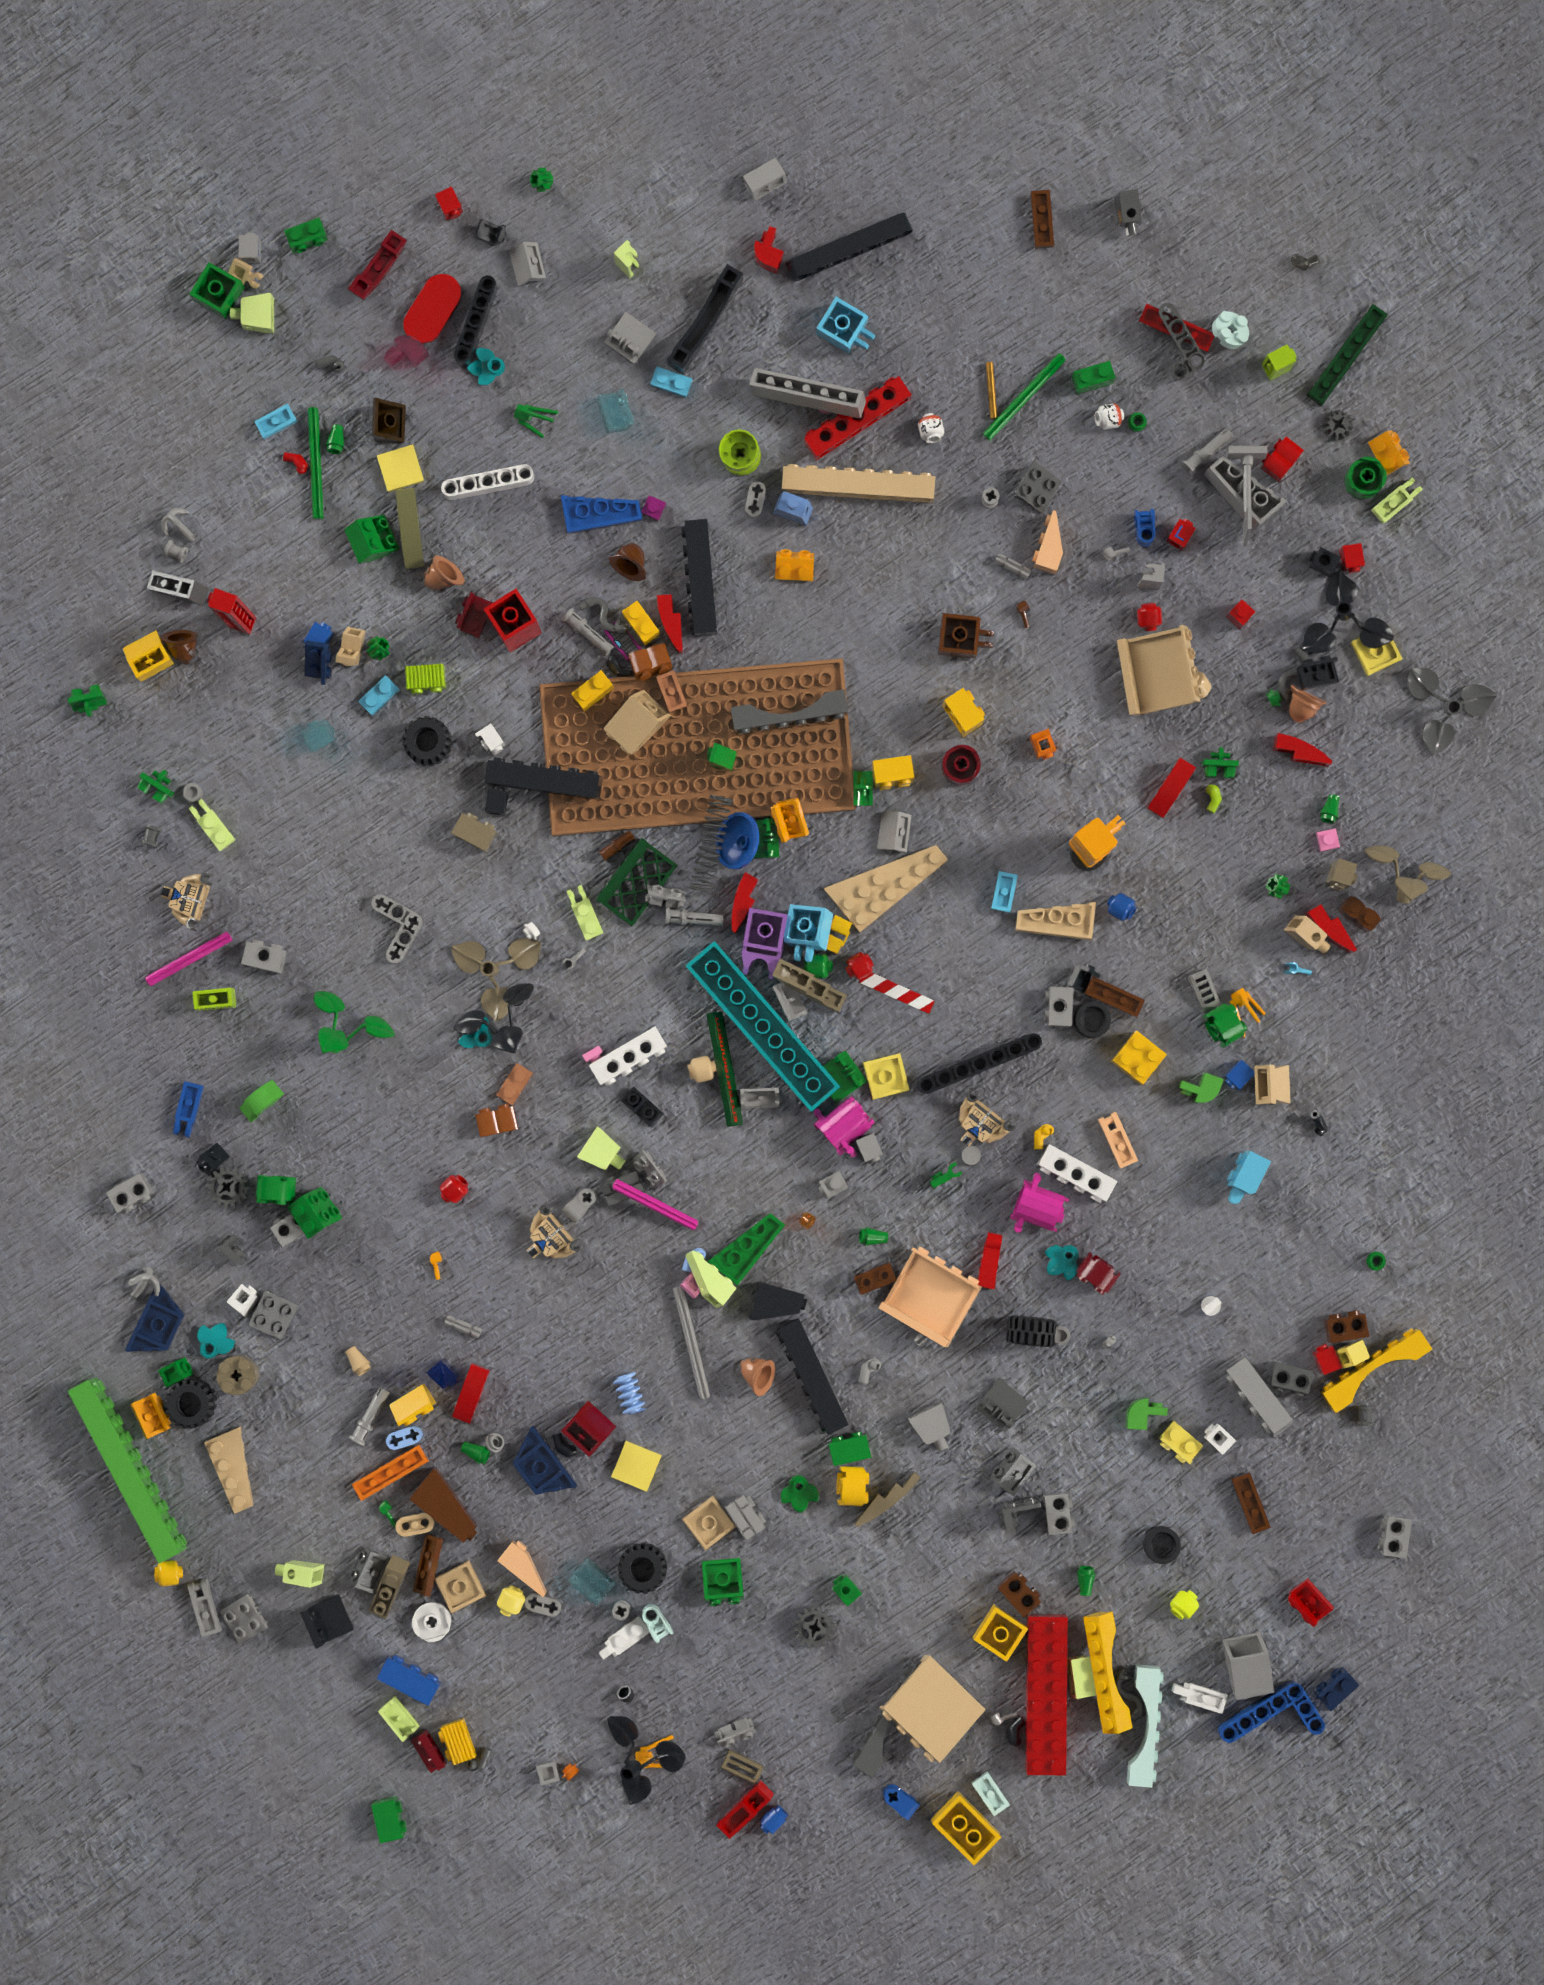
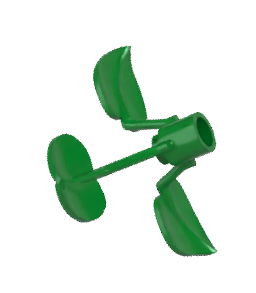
(335, 1041)

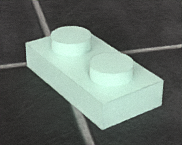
(990, 1793)

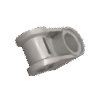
(578, 1207)

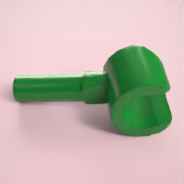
(384, 1508)

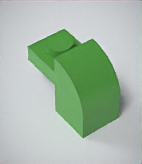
(1206, 1091)
(261, 1100)
(1138, 1413)

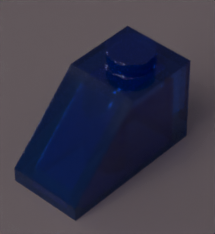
(443, 1374)

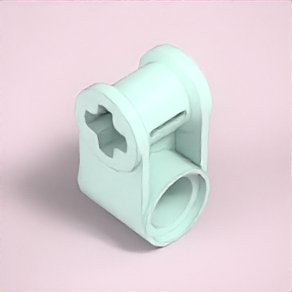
(658, 1625)

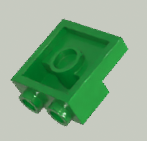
(722, 1581)

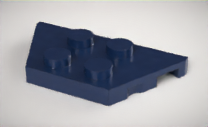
(157, 1324)
(541, 1466)

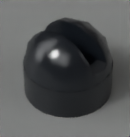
(625, 1694)

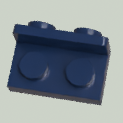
(317, 660)
(1336, 1688)

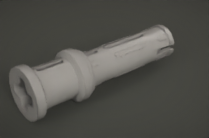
(1201, 456)
(580, 626)
(684, 917)
(365, 1425)

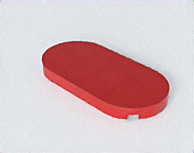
(432, 308)

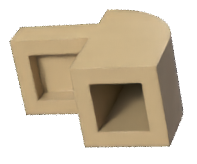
(351, 647)

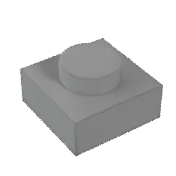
(548, 1772)

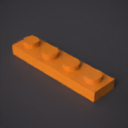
(390, 1472)

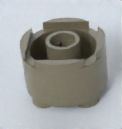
(240, 1364)

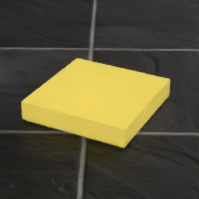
(400, 468)
(1378, 658)
(886, 1076)
(636, 1466)

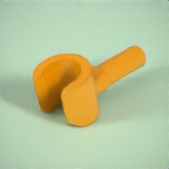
(434, 1259)

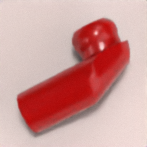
(298, 461)

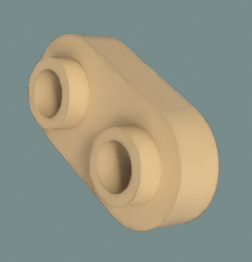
(415, 1523)

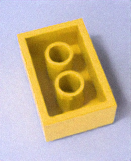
(966, 1828)

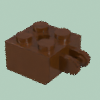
(969, 628)

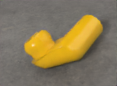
(1040, 1134)

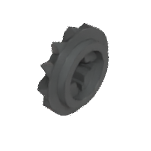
(1340, 433)

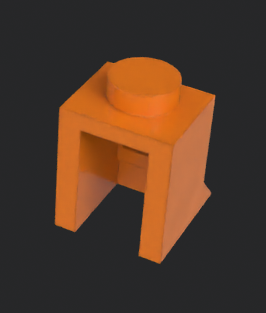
(1040, 736)

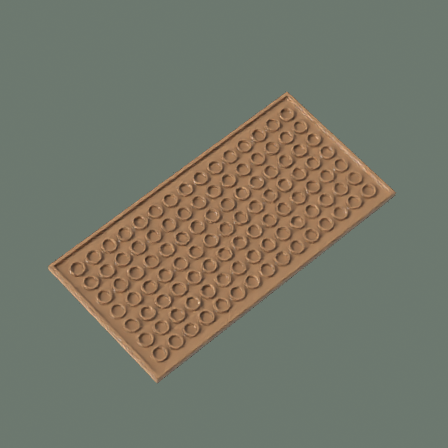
(670, 774)

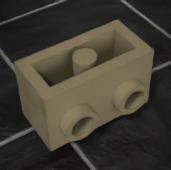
(474, 832)
(1341, 875)

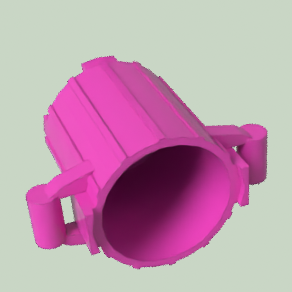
(844, 1125)
(1038, 1206)

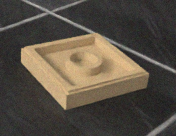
(709, 1522)
(460, 1586)

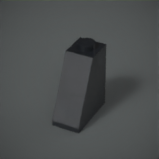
(776, 1302)

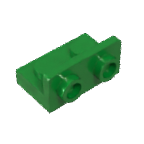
(306, 235)

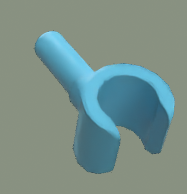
(1295, 969)

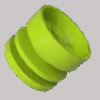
(742, 442)

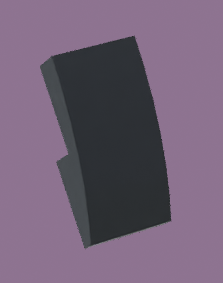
(642, 1107)

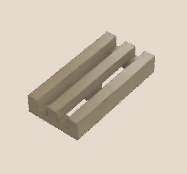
(732, 1753)

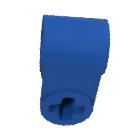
(1144, 523)
(902, 1803)

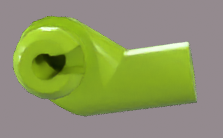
(1215, 796)

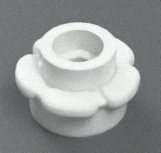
(531, 931)

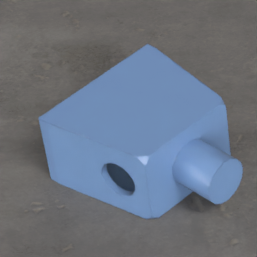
(793, 508)

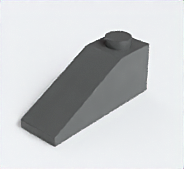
(178, 587)

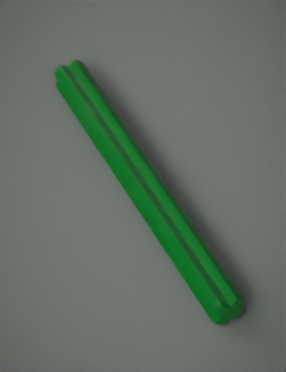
(1024, 396)
(315, 463)

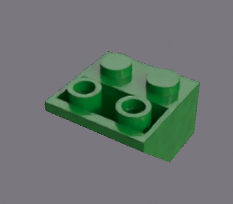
(371, 538)

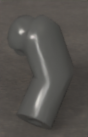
(331, 361)
(479, 1762)

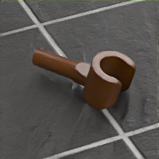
(1021, 608)

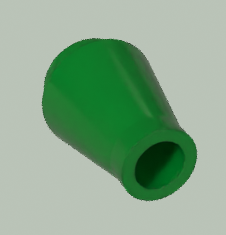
(335, 441)
(1329, 812)
(871, 1236)
(476, 1452)
(1086, 1579)

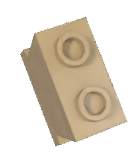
(1272, 1084)

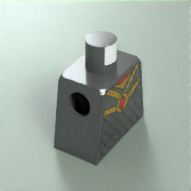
(1126, 203)

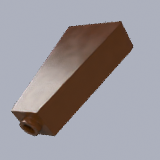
(444, 1506)

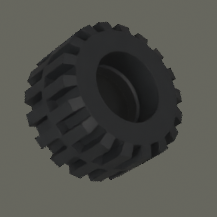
(415, 729)
(1031, 1331)
(174, 1407)
(642, 1585)

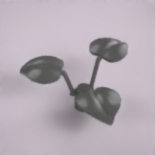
(1475, 699)

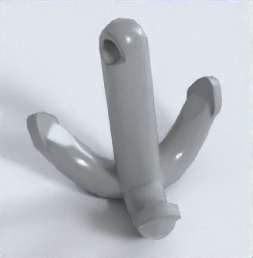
(177, 523)
(144, 1280)

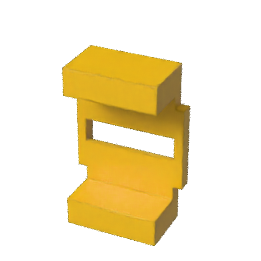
(842, 927)

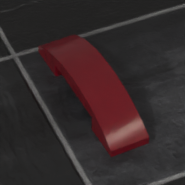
(379, 266)

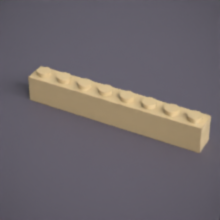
(858, 484)

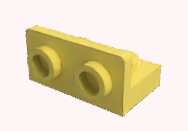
(1181, 1442)

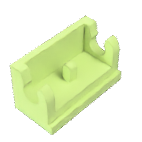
(624, 258)
(1080, 1677)
(398, 1718)

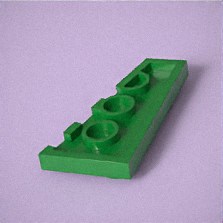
(744, 1252)

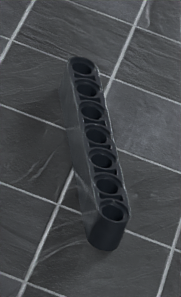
(849, 247)
(986, 1057)

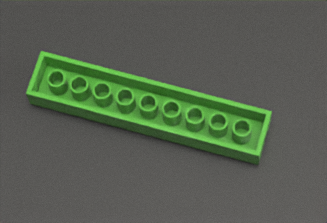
(127, 1469)

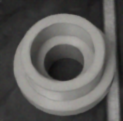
(498, 1440)

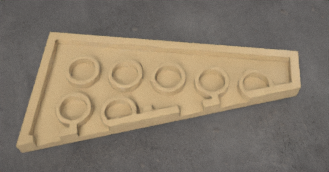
(877, 890)

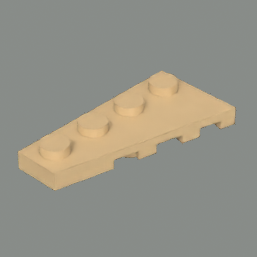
(1065, 921)
(231, 1466)

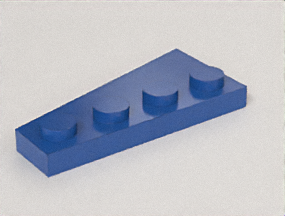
(595, 513)

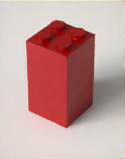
(513, 620)

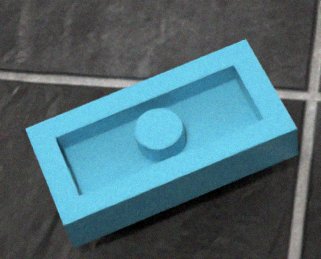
(671, 382)
(275, 421)
(379, 695)
(1004, 892)

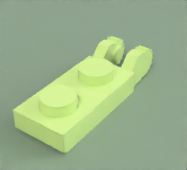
(1395, 502)
(213, 826)
(585, 915)

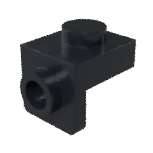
(490, 232)
(1081, 977)
(212, 1159)

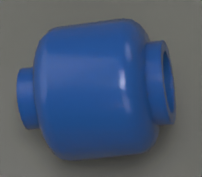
(1121, 906)

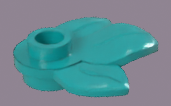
(483, 366)
(472, 1040)
(1060, 1263)
(216, 1338)

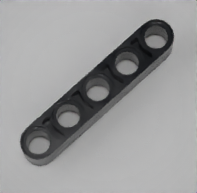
(475, 312)

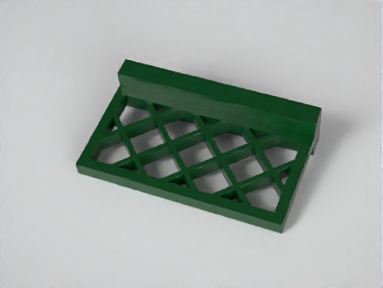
(622, 872)

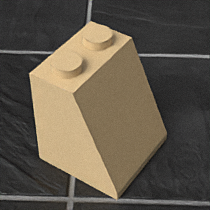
(636, 722)

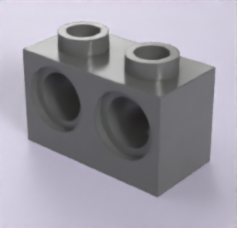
(1291, 1374)

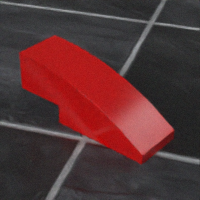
(670, 621)
(1300, 750)
(1171, 787)
(743, 901)
(1333, 928)
(471, 1393)
(745, 1809)

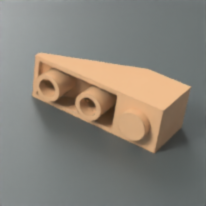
(1051, 548)

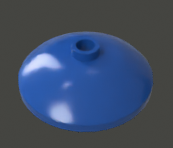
(739, 841)

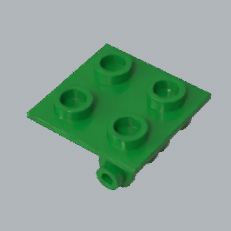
(768, 839)
(845, 1074)

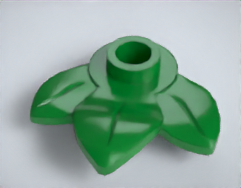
(799, 1496)

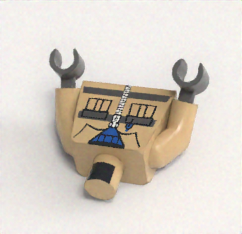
(188, 898)
(981, 1122)
(550, 1236)

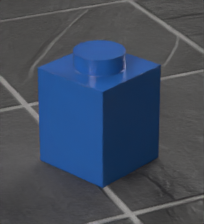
(319, 633)
(1238, 1075)

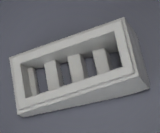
(1192, 978)

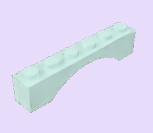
(1141, 1766)

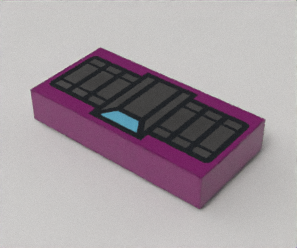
(623, 642)

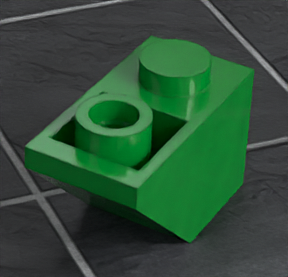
(721, 757)

